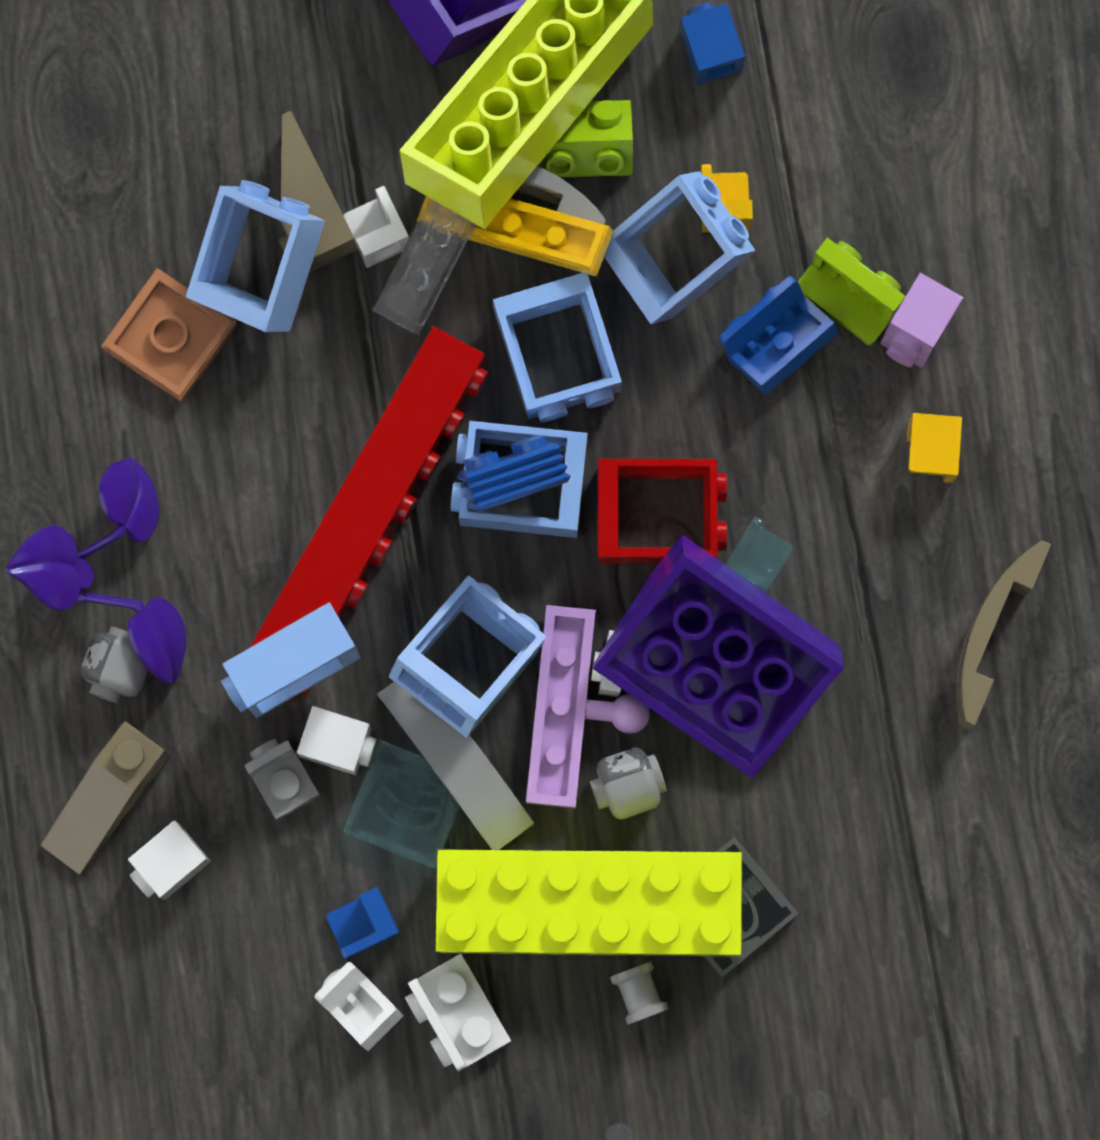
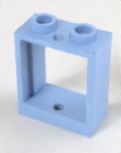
(220, 245)
(640, 272)
(543, 301)
(500, 434)
(289, 662)
(442, 692)

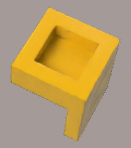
(734, 194)
(934, 445)

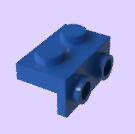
(776, 335)

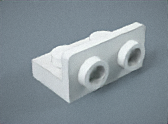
(458, 1014)

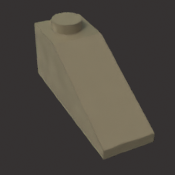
(305, 182)
(104, 797)

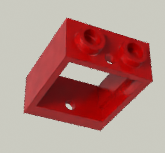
(657, 469)

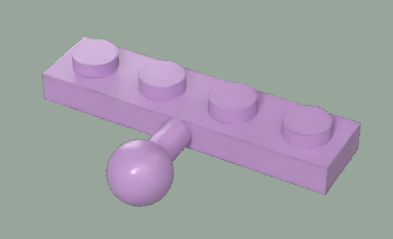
(564, 706)

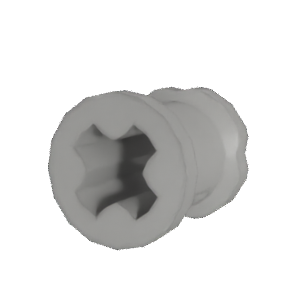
(639, 993)

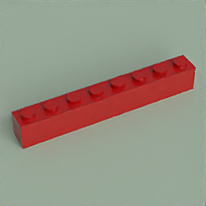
(382, 482)

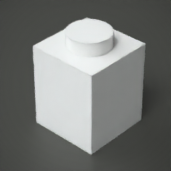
(336, 741)
(167, 862)

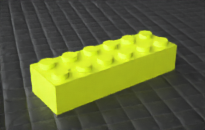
(519, 101)
(589, 903)

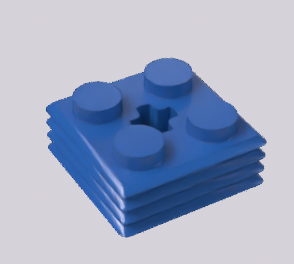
(498, 480)

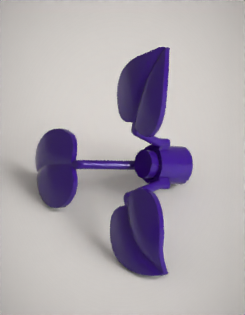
(61, 576)

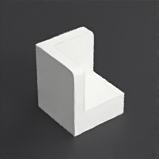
(377, 229)

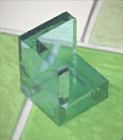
(759, 555)

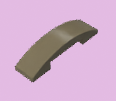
(974, 687)

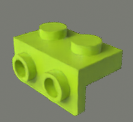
(595, 143)
(851, 291)

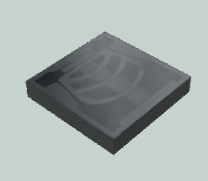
(763, 910)

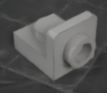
(281, 778)

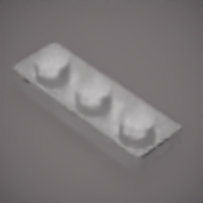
(424, 267)

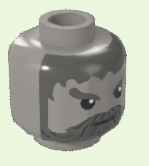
(113, 666)
(628, 783)

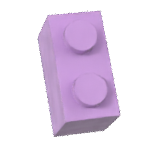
(920, 321)

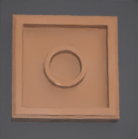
(169, 336)

